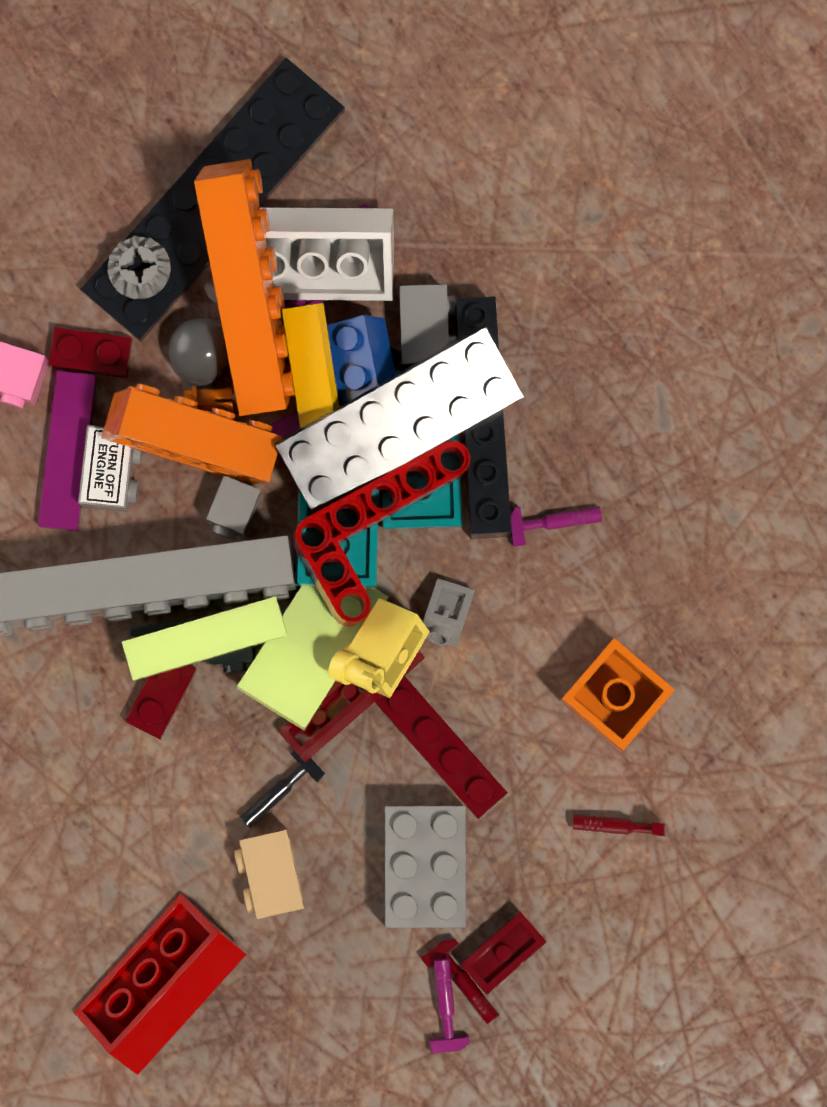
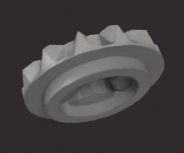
(153, 278)

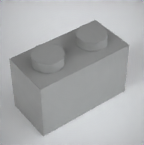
(424, 321)

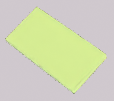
(293, 670)

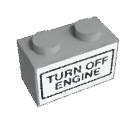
(108, 474)

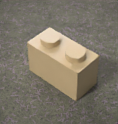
(270, 874)

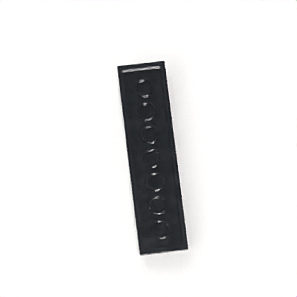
(273, 131)

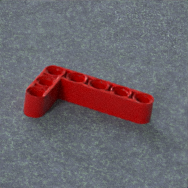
(368, 515)

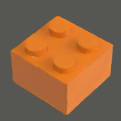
(617, 695)

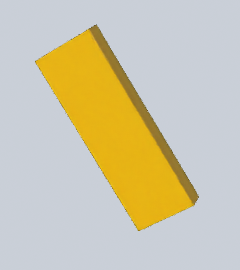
(310, 361)

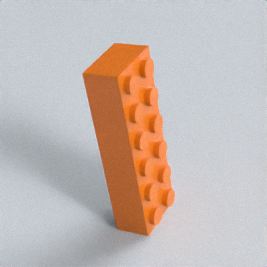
(245, 285)

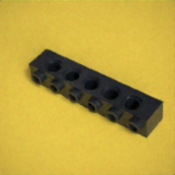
(485, 440)

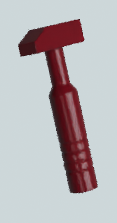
(616, 825)
(462, 980)

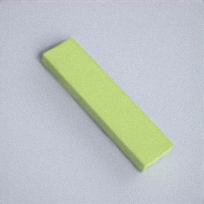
(204, 638)

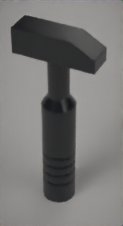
(281, 789)

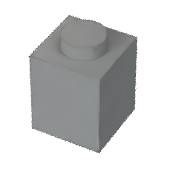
(233, 508)

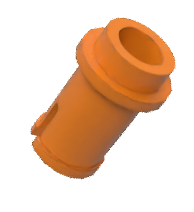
(207, 398)

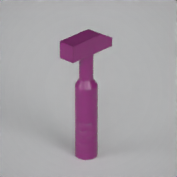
(551, 521)
(446, 1009)

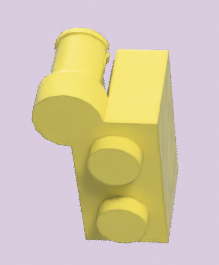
(380, 649)

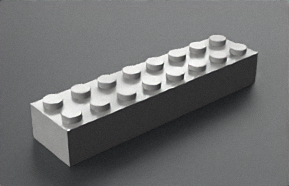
(146, 583)

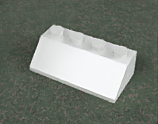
(333, 253)

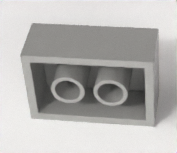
(425, 866)

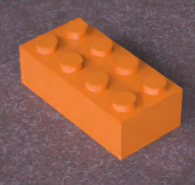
(190, 435)

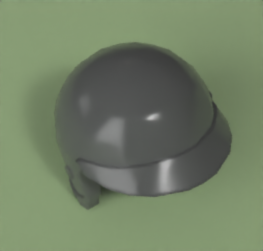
(199, 351)

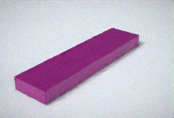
(65, 451)

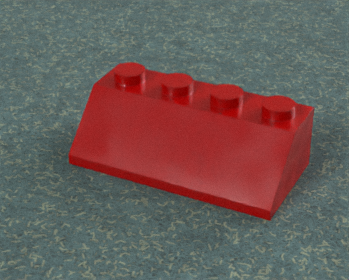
(159, 984)

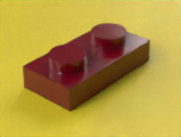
(90, 352)
(160, 700)
(503, 953)

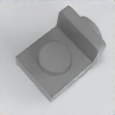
(447, 612)

